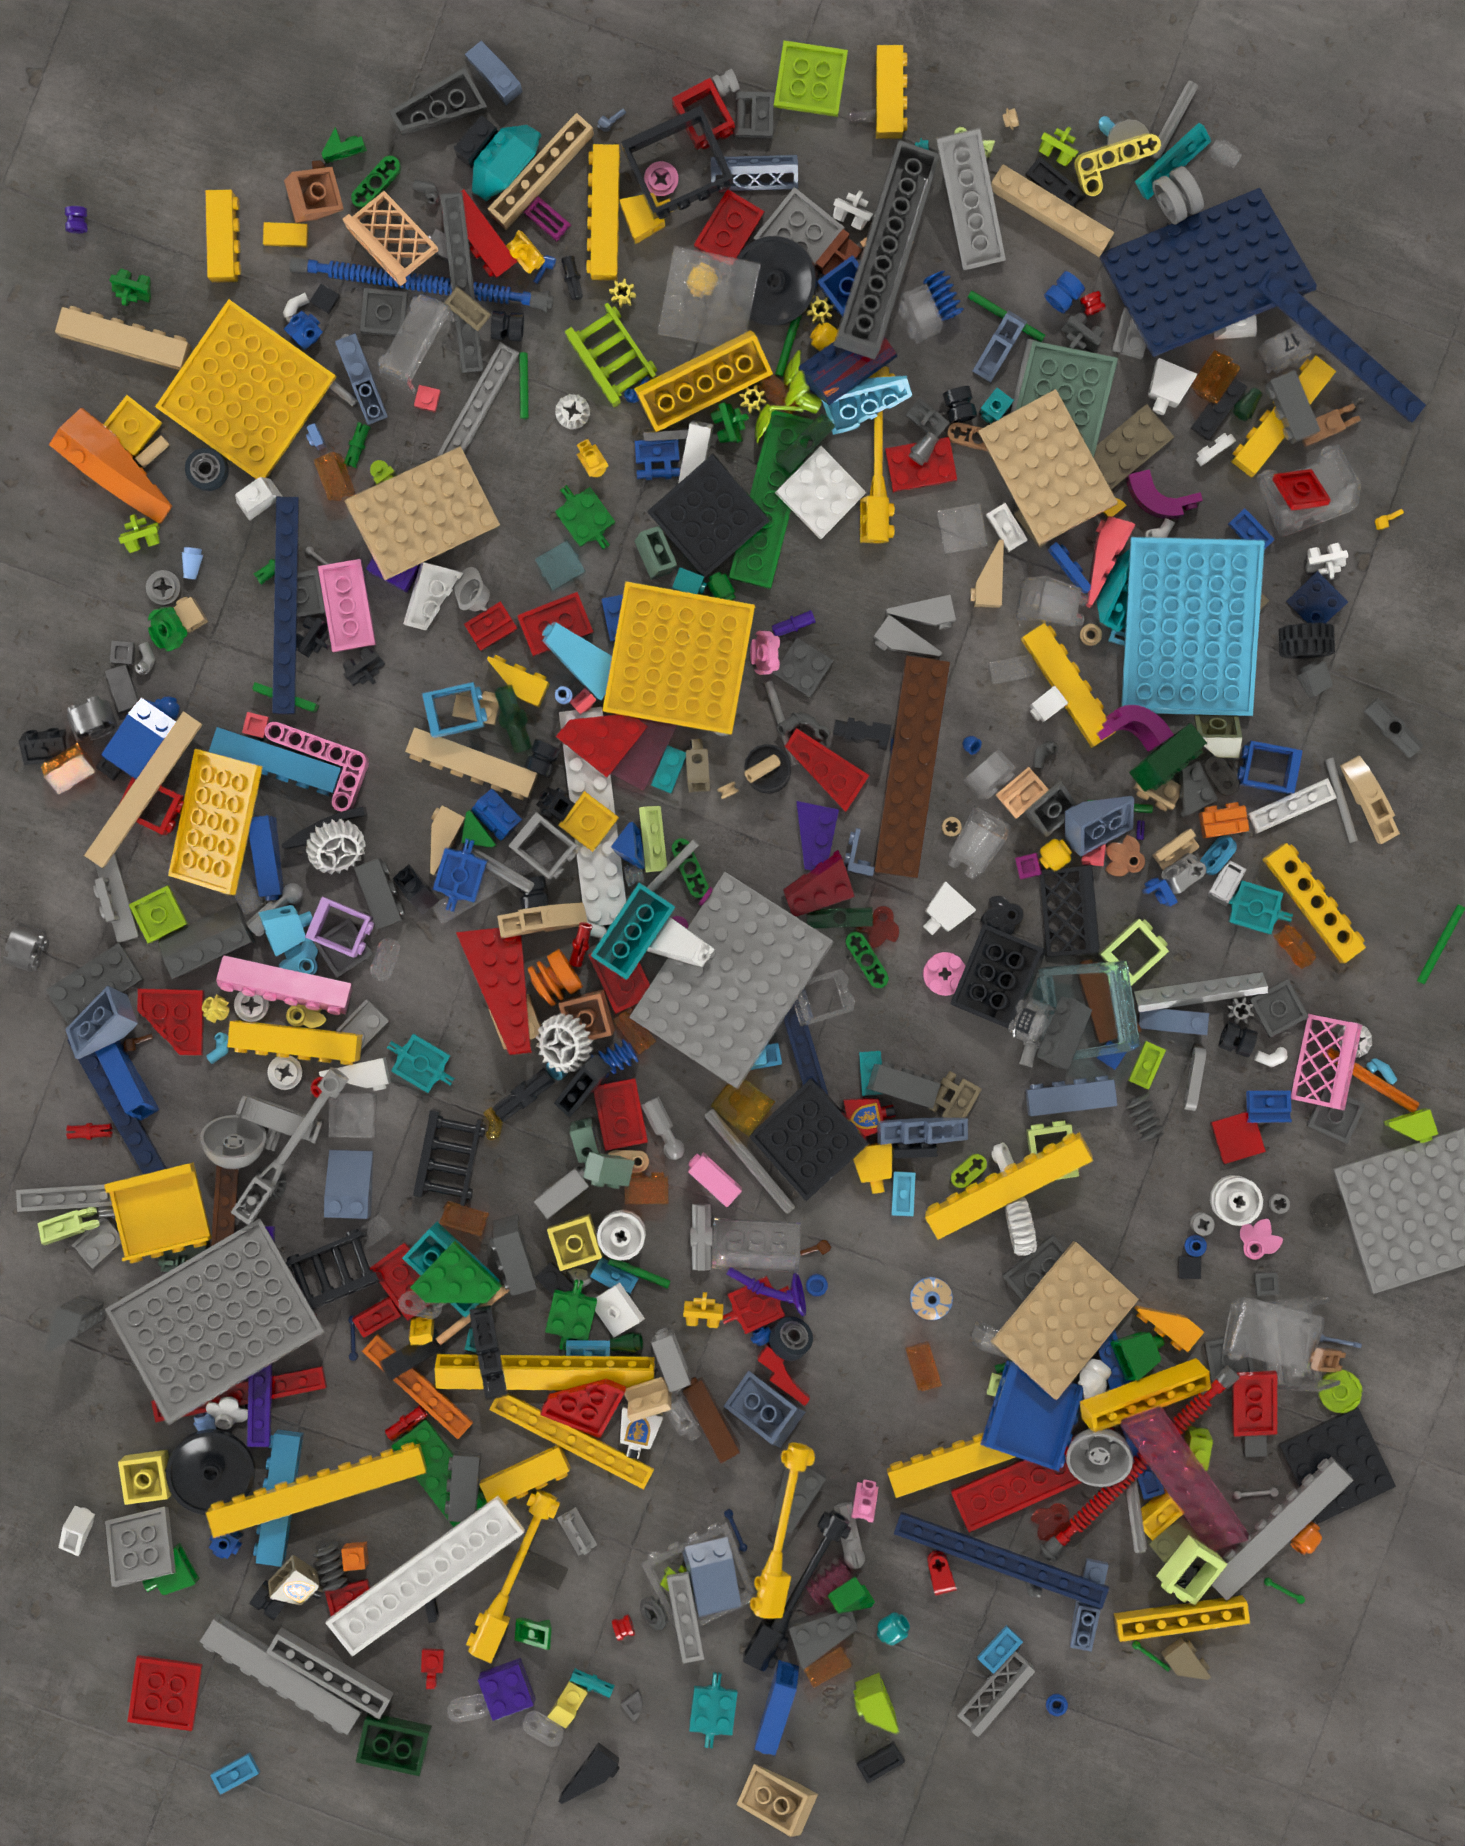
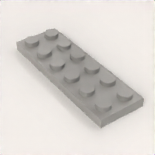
(971, 198)

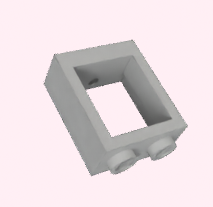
(524, 835)
(562, 1192)
(671, 1359)

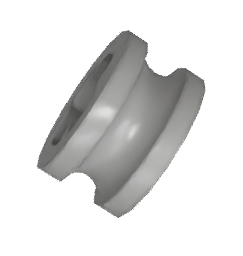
(1280, 1210)

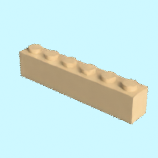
(541, 171)
(1051, 210)
(123, 339)
(471, 763)

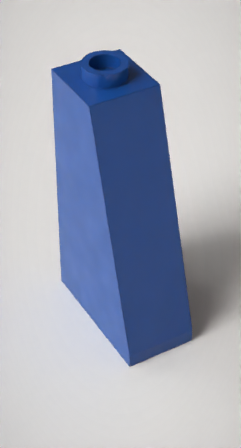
(266, 856)
(126, 1081)
(777, 1707)

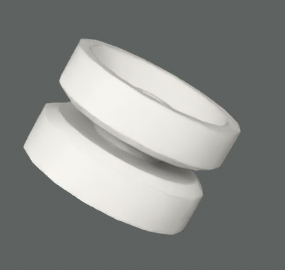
(1248, 1205)
(612, 1244)

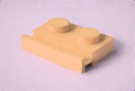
(1022, 792)

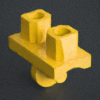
(525, 252)
(591, 459)
(705, 1309)

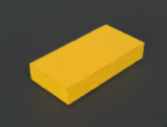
(285, 234)

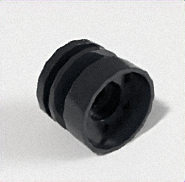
(774, 781)

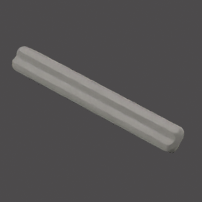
(1175, 117)
(505, 872)
(1136, 1517)

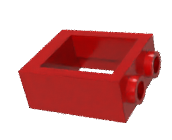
(695, 94)
(168, 823)

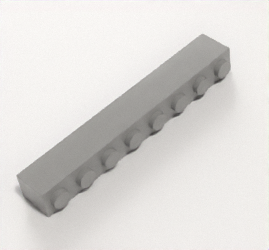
(1282, 1525)
(250, 1655)

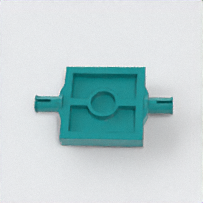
(1257, 907)
(420, 1063)
(713, 1710)

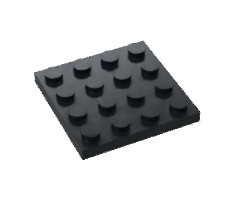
(708, 515)
(809, 1139)
(1353, 1447)

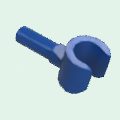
(549, 263)

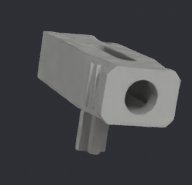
(276, 1118)

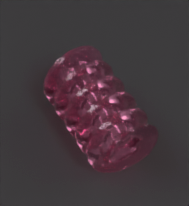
(829, 1582)

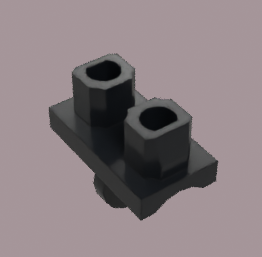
(315, 637)
(365, 669)

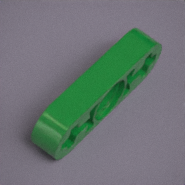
(360, 190)
(691, 885)
(880, 970)

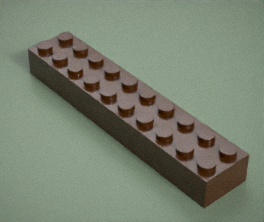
(911, 766)

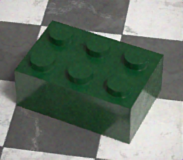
(1168, 758)
(393, 1744)

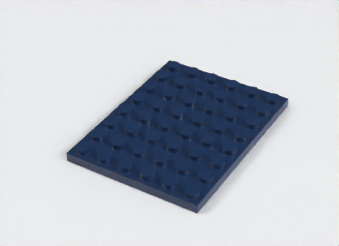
(1204, 271)

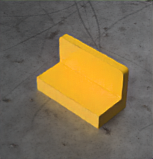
(1159, 1514)

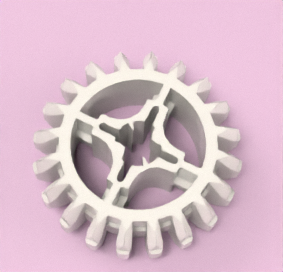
(331, 841)
(560, 1053)
(1021, 1227)

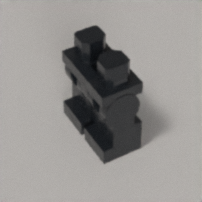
(859, 732)

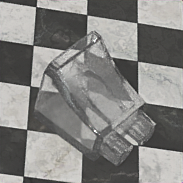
(1050, 602)
(978, 841)

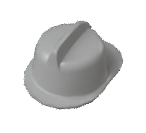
(471, 591)

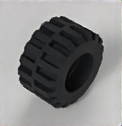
(1306, 640)

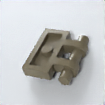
(962, 1099)

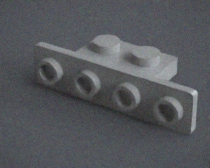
(115, 900)

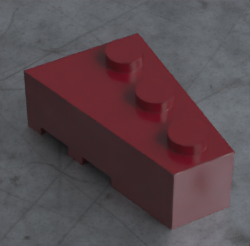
(820, 887)

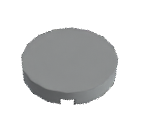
(1125, 130)

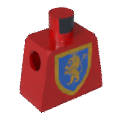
(866, 1112)

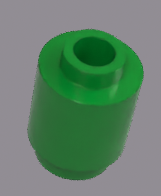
(721, 587)

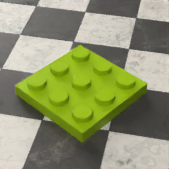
(810, 78)

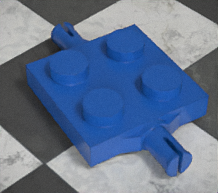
(460, 875)

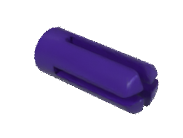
(1140, 825)

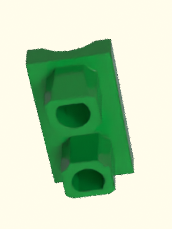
(129, 289)
(733, 422)

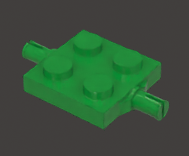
(585, 517)
(571, 1314)

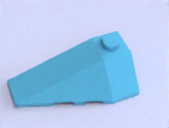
(866, 401)

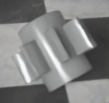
(1233, 1013)

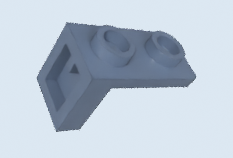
(861, 867)

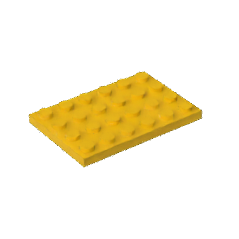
(215, 821)

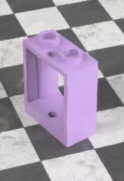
(319, 919)

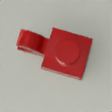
(432, 1663)

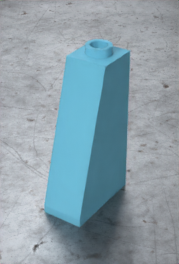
(581, 657)

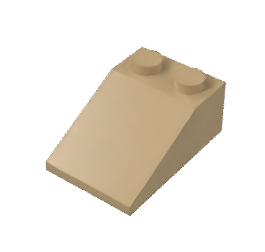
(777, 1800)

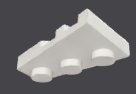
(429, 592)

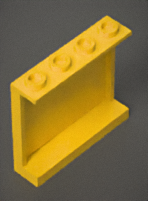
(159, 1212)

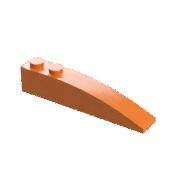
(104, 459)

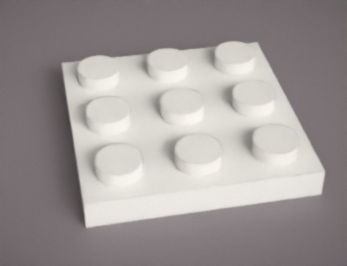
(820, 492)

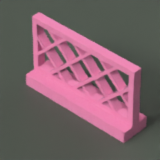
(1345, 1062)

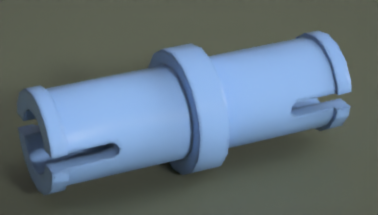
(559, 691)

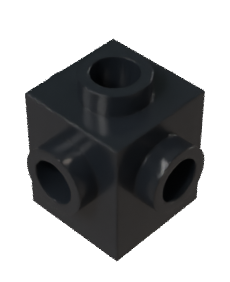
(555, 804)

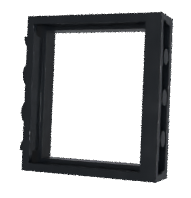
(665, 130)

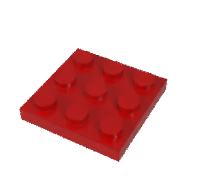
(165, 1693)

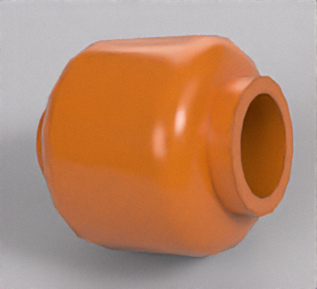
(1307, 1539)

